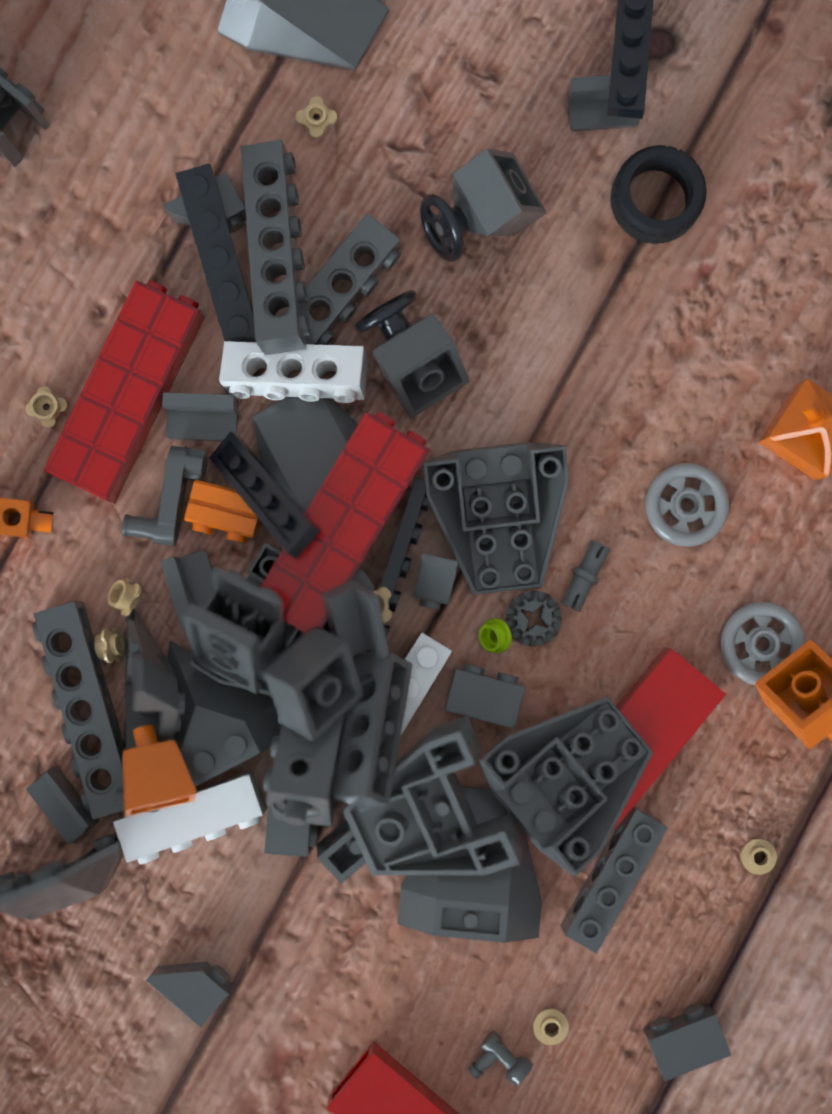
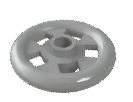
(709, 486)
(762, 614)

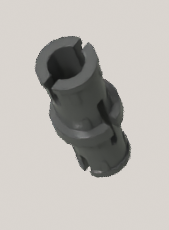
(585, 575)

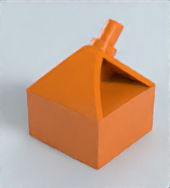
(803, 430)
(801, 693)

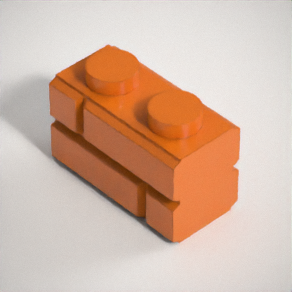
(221, 509)

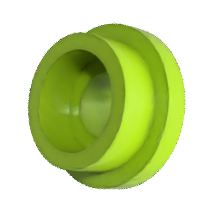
(495, 636)

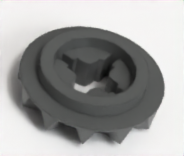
(518, 622)

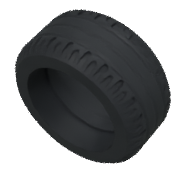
(677, 165)

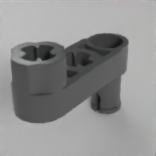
(181, 466)

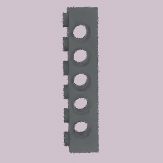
(259, 166)
(93, 689)

